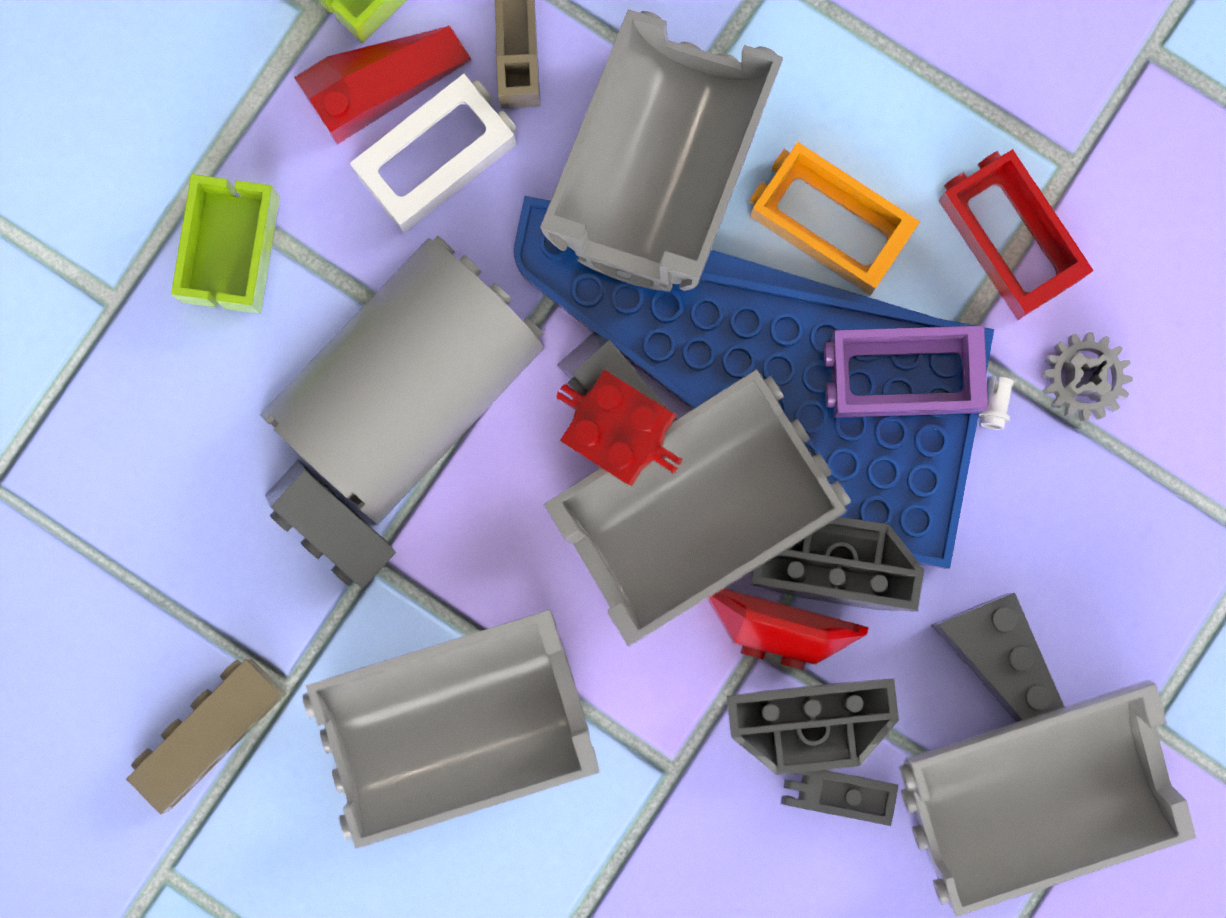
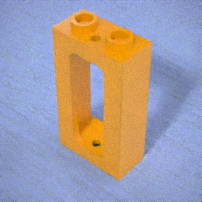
(848, 193)

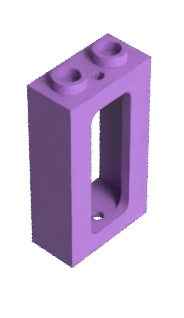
(962, 340)

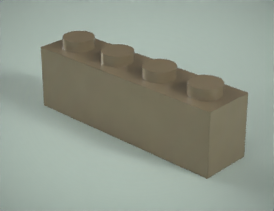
(205, 735)

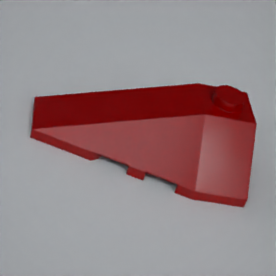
(370, 81)

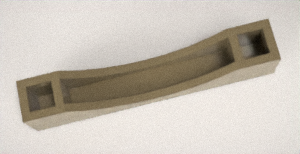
(517, 54)

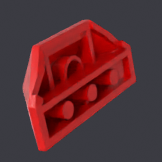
(782, 629)

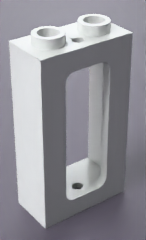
(452, 176)

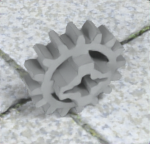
(1098, 386)

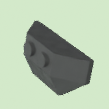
(847, 565)
(814, 724)

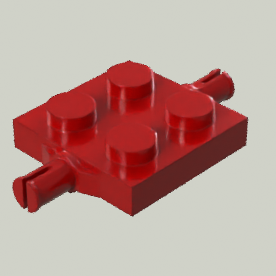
(618, 428)

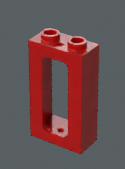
(1038, 216)

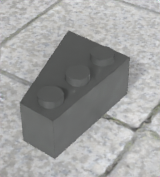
(590, 359)
(328, 526)
(1003, 655)

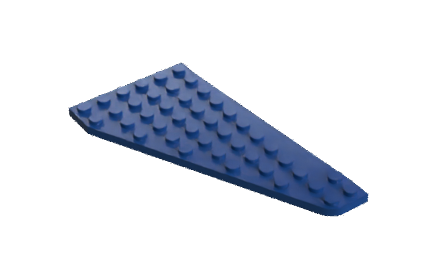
(769, 320)

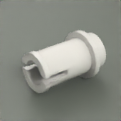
(998, 402)

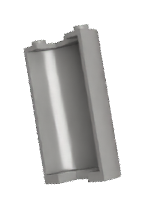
(658, 155)
(404, 378)
(726, 510)
(452, 729)
(1046, 799)

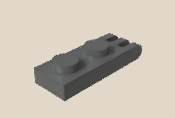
(843, 796)

